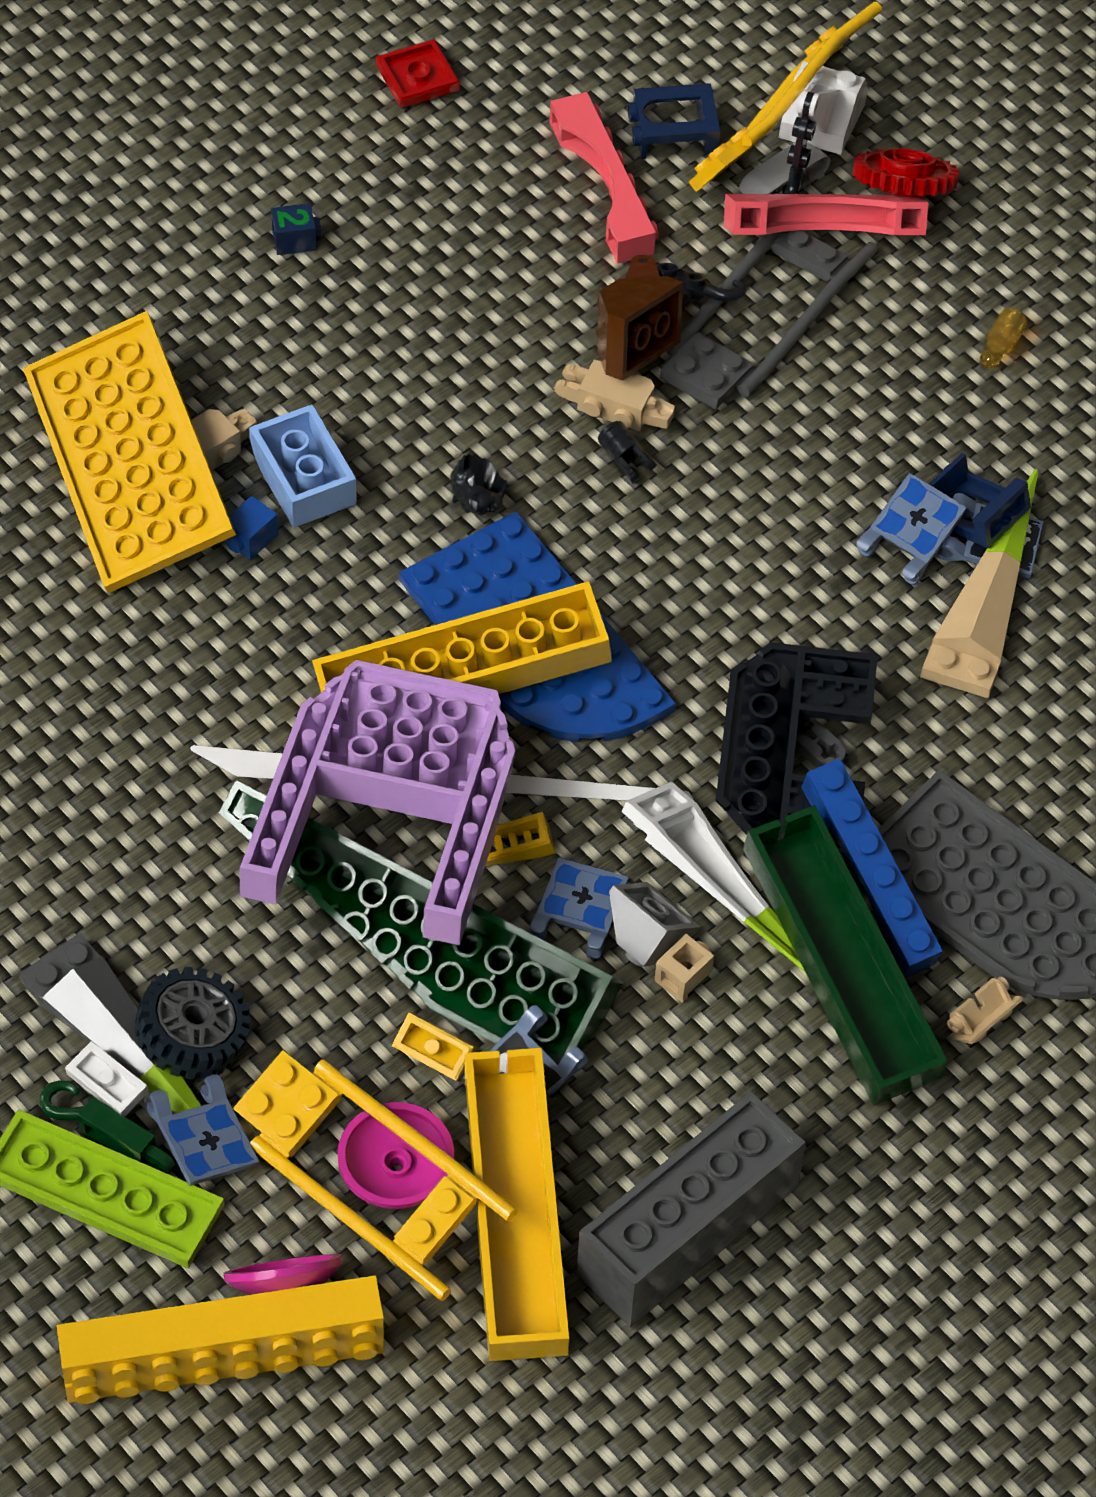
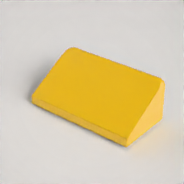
(433, 1045)

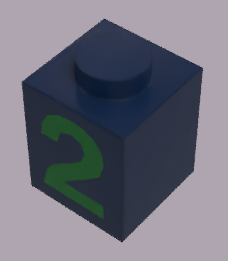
(294, 229)

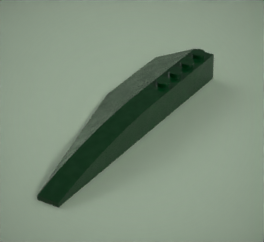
(477, 984)

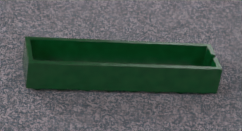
(845, 955)

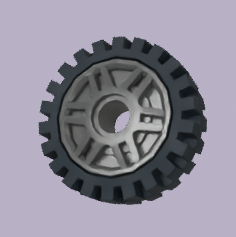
(167, 1029)

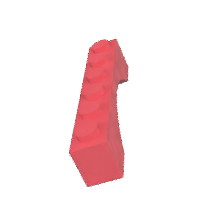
(580, 130)
(793, 212)

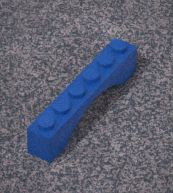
(888, 893)

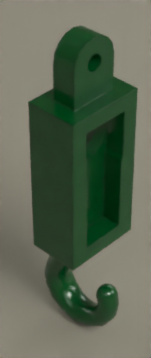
(107, 1127)

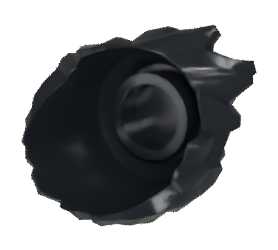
(477, 485)

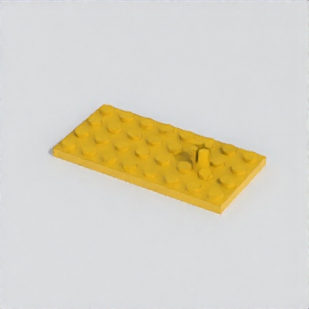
(128, 452)

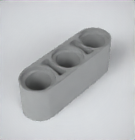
(773, 174)

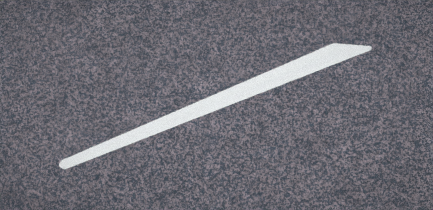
(264, 765)

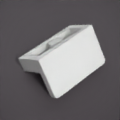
(107, 1080)

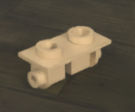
(972, 1022)

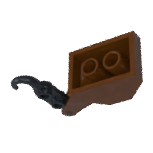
(644, 313)

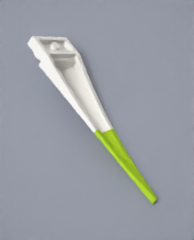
(687, 839)

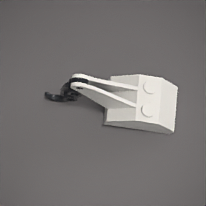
(822, 117)

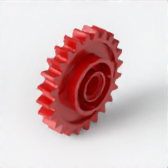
(905, 172)

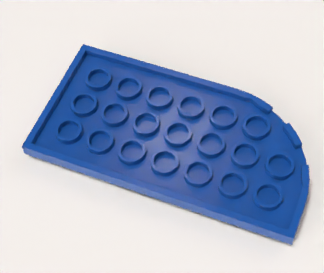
(511, 565)

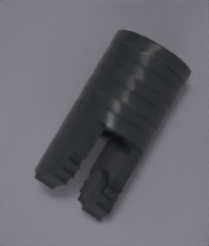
(624, 449)

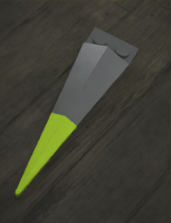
(91, 1001)

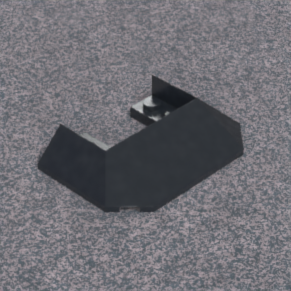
(762, 724)

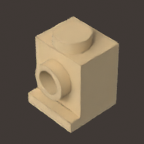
(684, 967)

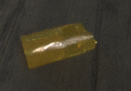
(1003, 336)

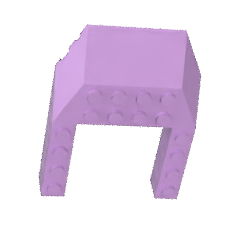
(397, 747)

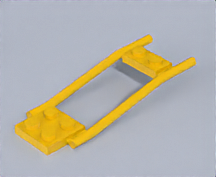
(781, 100)
(291, 1104)

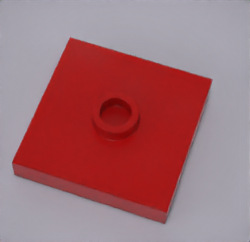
(417, 73)

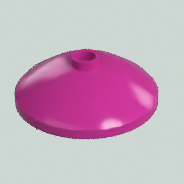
(370, 1149)
(283, 1273)

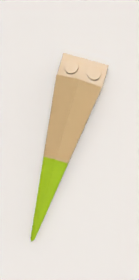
(973, 635)

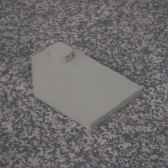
(647, 922)

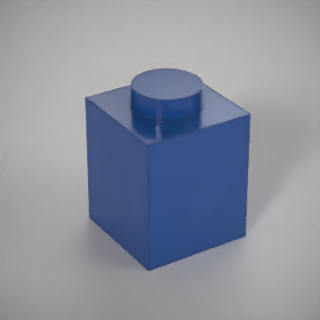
(254, 528)

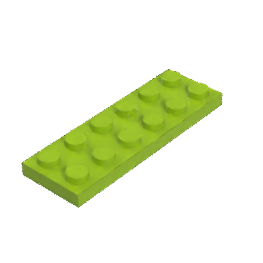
(106, 1189)

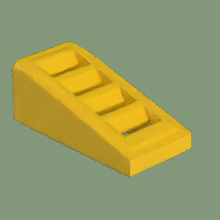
(531, 848)

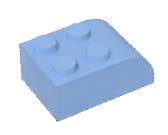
(303, 466)

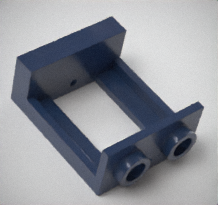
(648, 132)
(1003, 507)

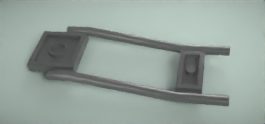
(714, 371)

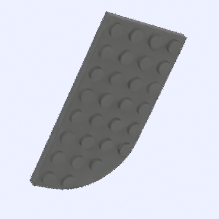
(996, 891)

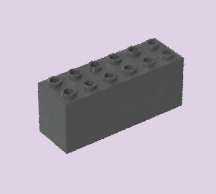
(690, 1208)

